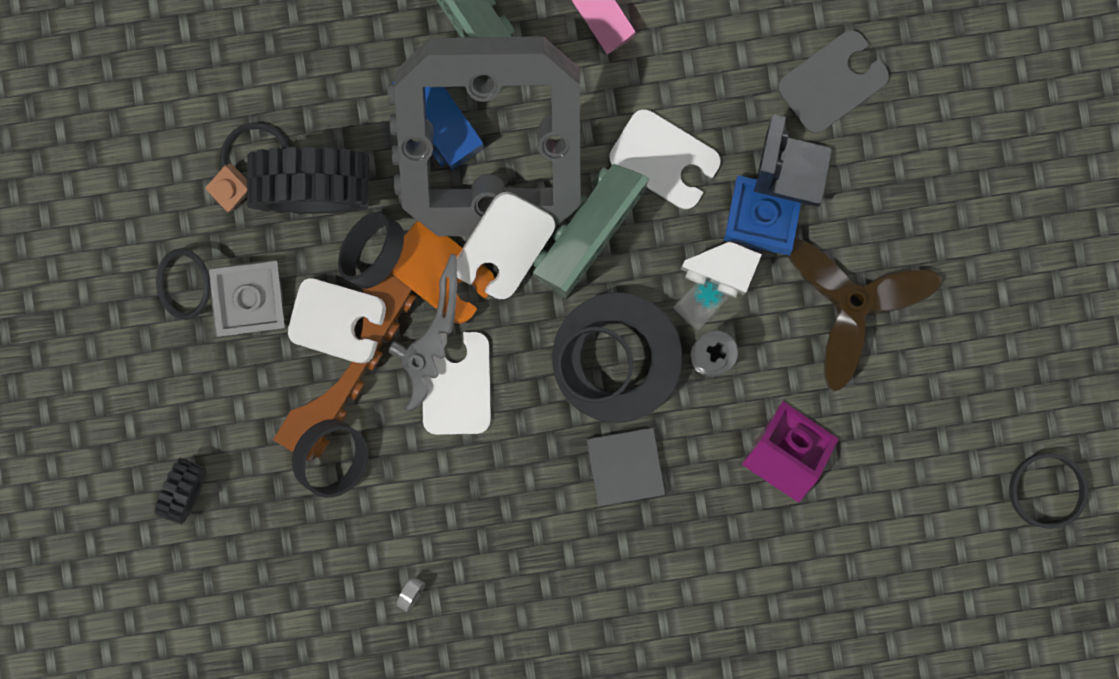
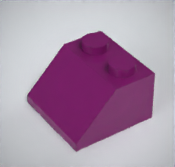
(790, 452)

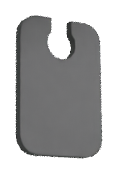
(826, 88)

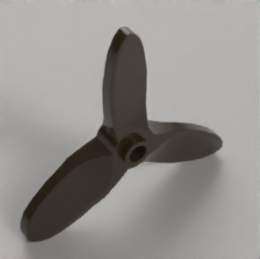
(881, 296)

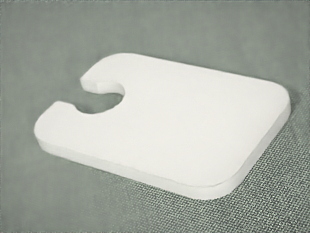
(661, 153)
(510, 238)
(327, 317)
(461, 392)

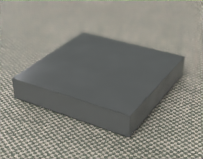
(625, 467)

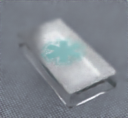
(700, 304)

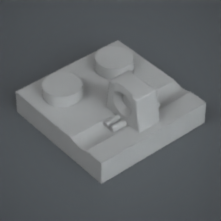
(246, 298)

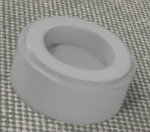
(410, 594)

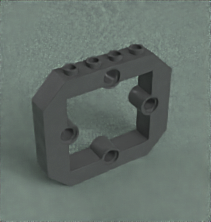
(459, 63)

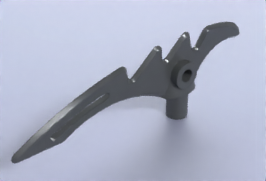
(418, 358)

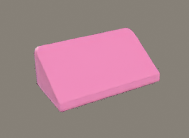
(606, 22)

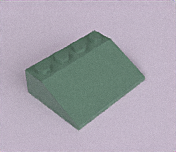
(476, 19)
(590, 229)

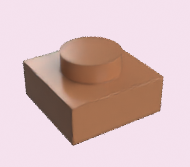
(228, 187)

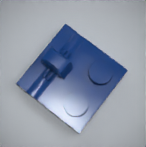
(761, 219)

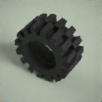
(180, 491)

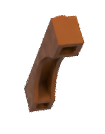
(331, 405)

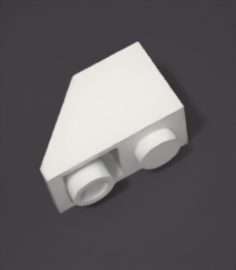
(726, 266)

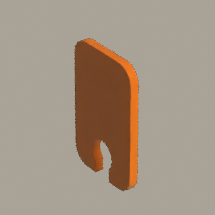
(423, 263)

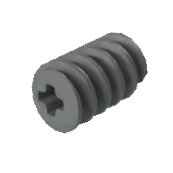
(726, 349)

